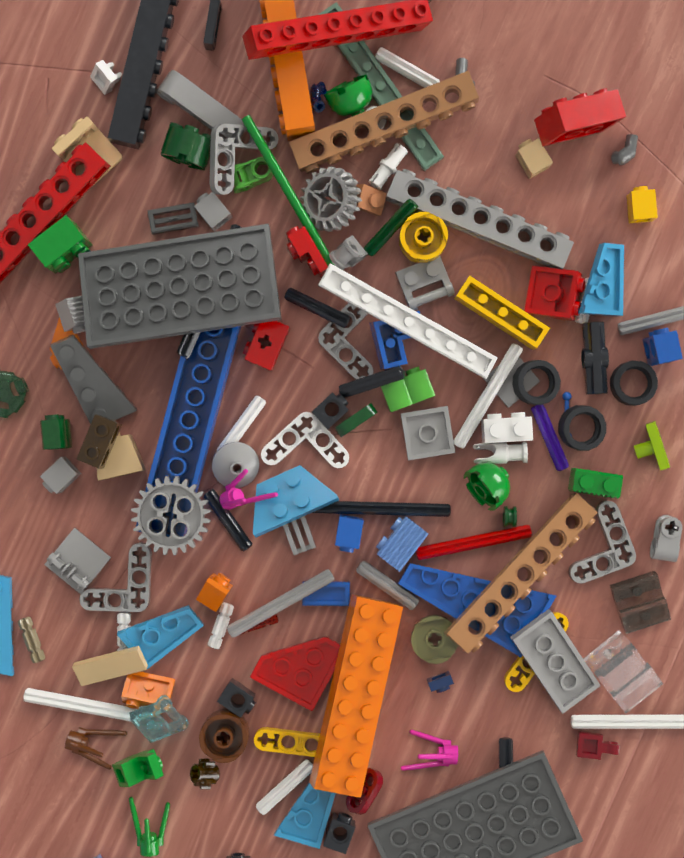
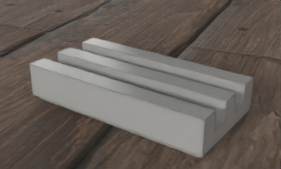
(303, 548)

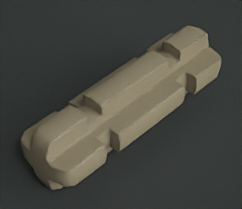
(31, 639)

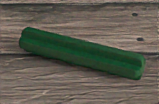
(390, 227)

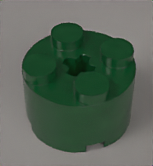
(186, 146)

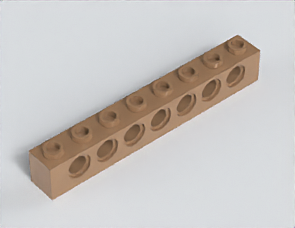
(460, 84)
(573, 506)

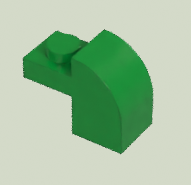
(138, 768)

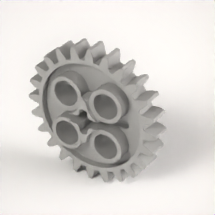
(149, 511)

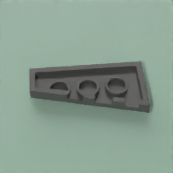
(90, 382)

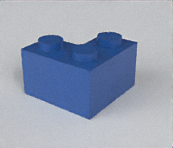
(388, 344)

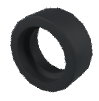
(647, 370)
(554, 382)
(598, 435)

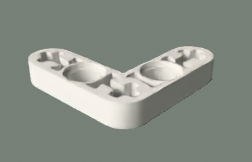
(311, 435)

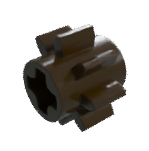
(204, 773)

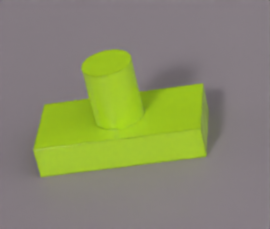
(654, 446)

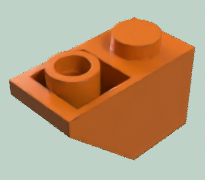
(214, 591)

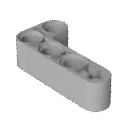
(196, 102)

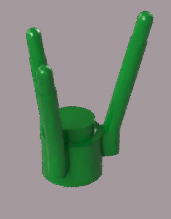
(148, 841)

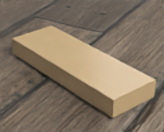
(110, 666)

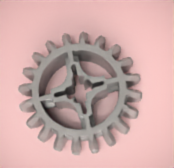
(335, 182)

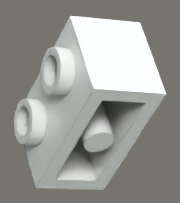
(511, 429)

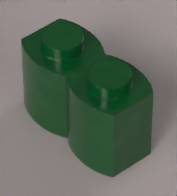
(55, 432)

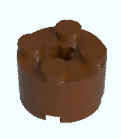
(214, 745)

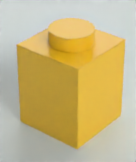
(642, 205)

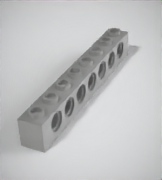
(487, 232)

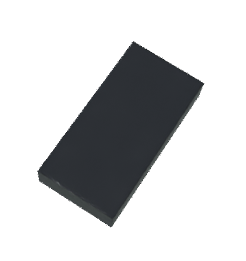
(212, 24)

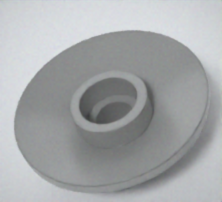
(233, 454)

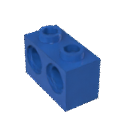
(662, 347)
(349, 533)

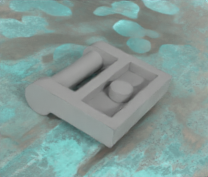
(420, 276)

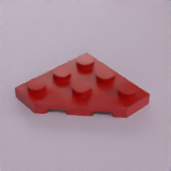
(299, 670)

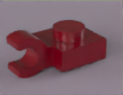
(592, 746)

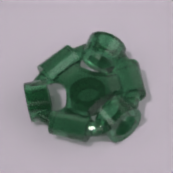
(7, 395)

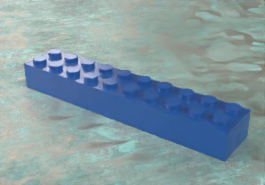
(192, 417)

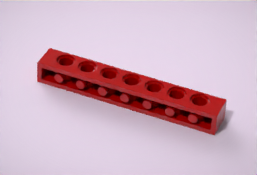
(336, 28)
(61, 203)

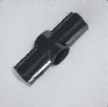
(595, 358)

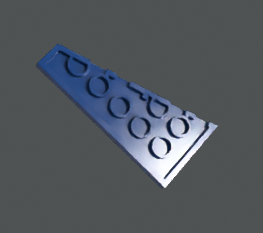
(456, 592)

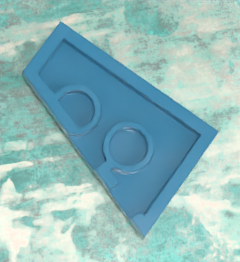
(605, 283)
(162, 633)
(307, 817)

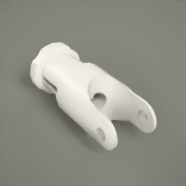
(503, 452)

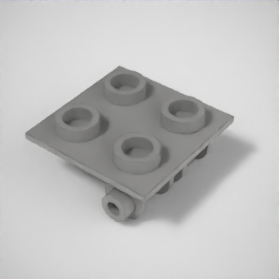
(77, 560)

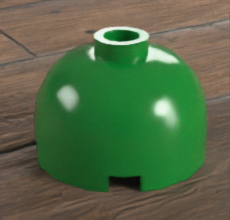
(350, 96)
(488, 484)

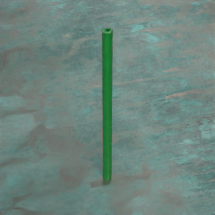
(286, 187)

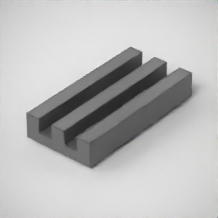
(193, 215)

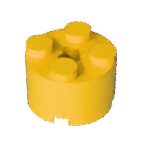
(430, 226)

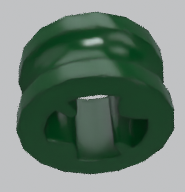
(509, 516)

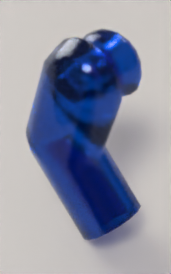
(316, 100)

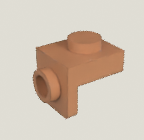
(372, 199)

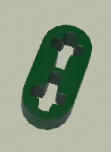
(356, 420)

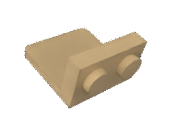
(86, 131)

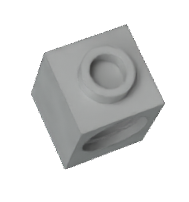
(212, 210)
(60, 475)

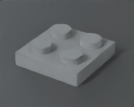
(427, 433)

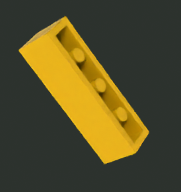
(502, 313)

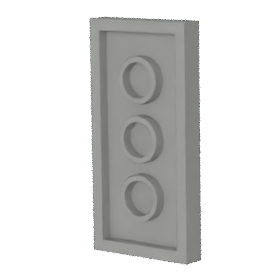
(555, 661)

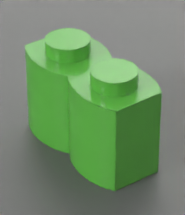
(410, 390)

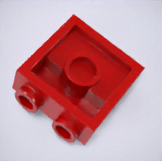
(303, 248)
(554, 293)

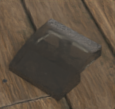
(640, 602)

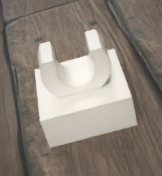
(104, 77)

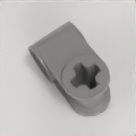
(348, 253)
(666, 542)

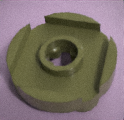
(425, 650)

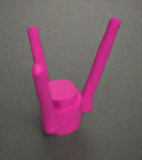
(235, 497)
(445, 755)

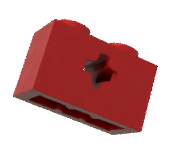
(268, 356)

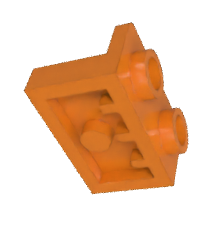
(145, 688)

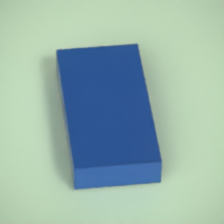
(334, 594)

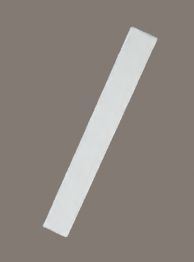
(407, 321)

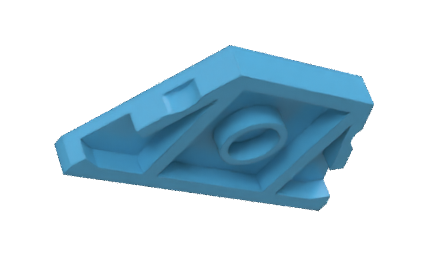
(297, 496)

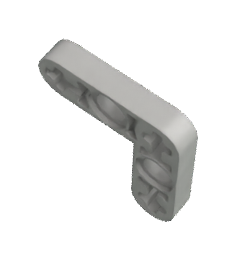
(227, 146)
(341, 343)
(612, 553)
(126, 595)

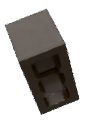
(99, 441)

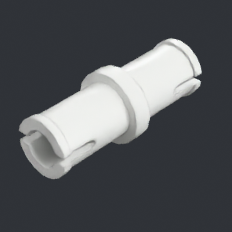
(388, 166)

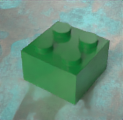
(60, 245)

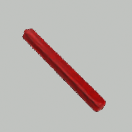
(474, 542)

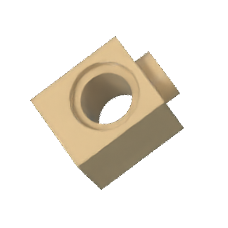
(533, 157)

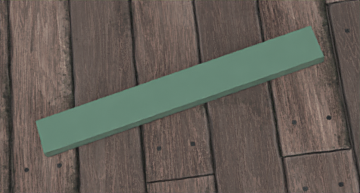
(384, 91)

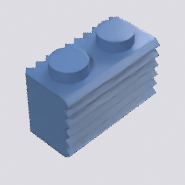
(401, 543)

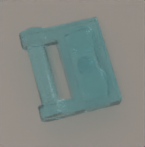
(153, 725)

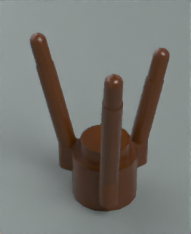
(78, 744)

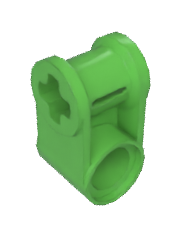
(249, 175)

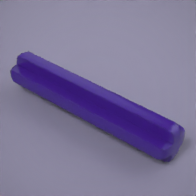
(550, 437)

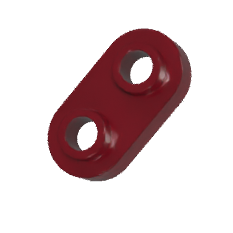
(369, 793)

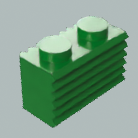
(595, 483)

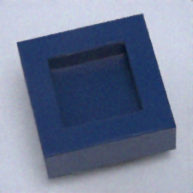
(440, 682)

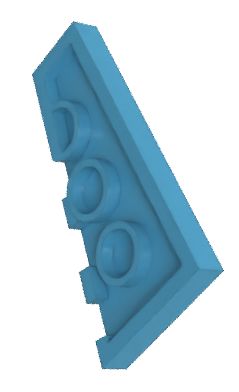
(6, 626)

